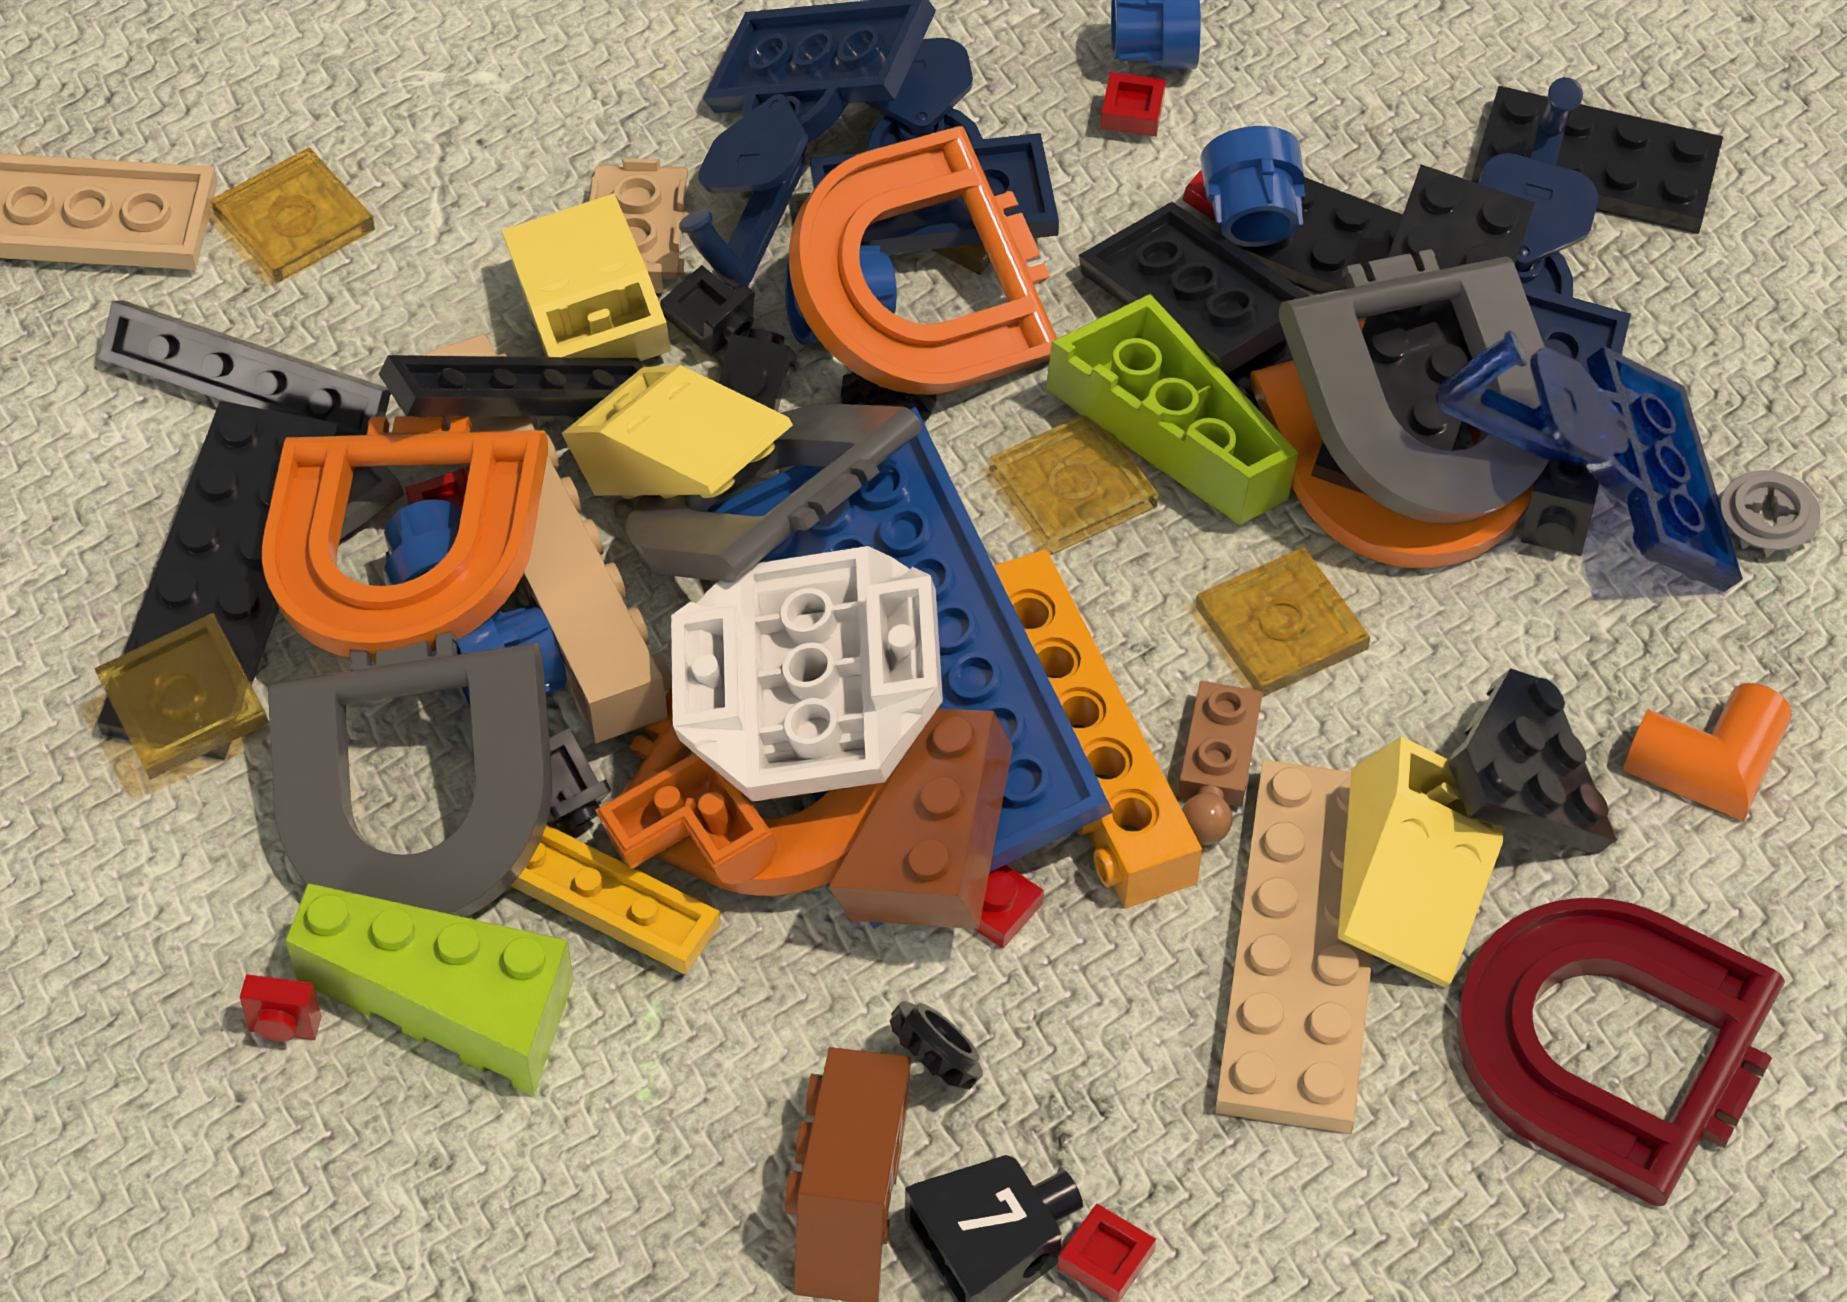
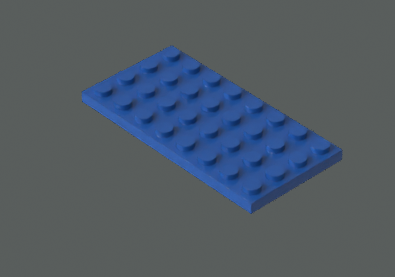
(983, 647)

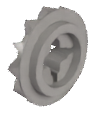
(1791, 504)

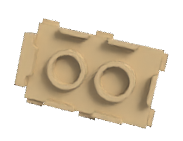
(652, 207)

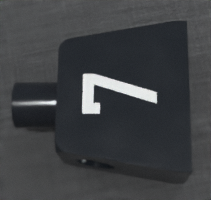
(990, 1227)

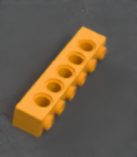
(1165, 850)

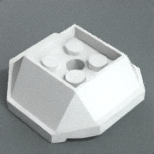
(759, 640)

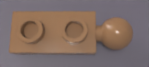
(1218, 757)

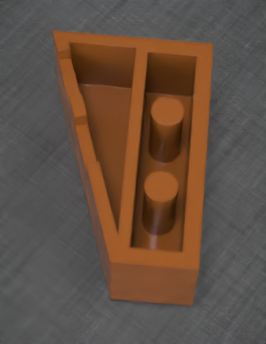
(932, 829)
(847, 1173)

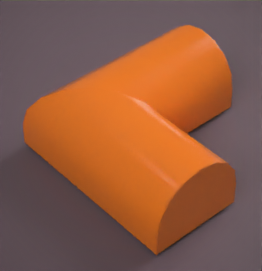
(1718, 767)
(694, 803)

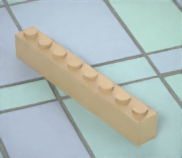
(599, 639)

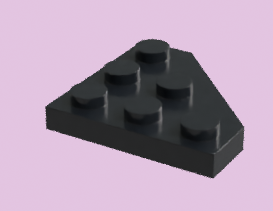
(1529, 768)

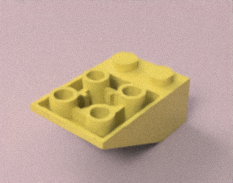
(588, 284)
(671, 436)
(1413, 862)

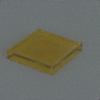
(292, 215)
(1073, 482)
(1282, 622)
(181, 696)

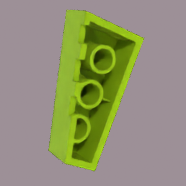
(1173, 408)
(438, 976)

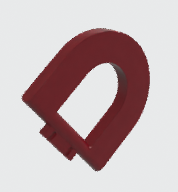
(1572, 1114)

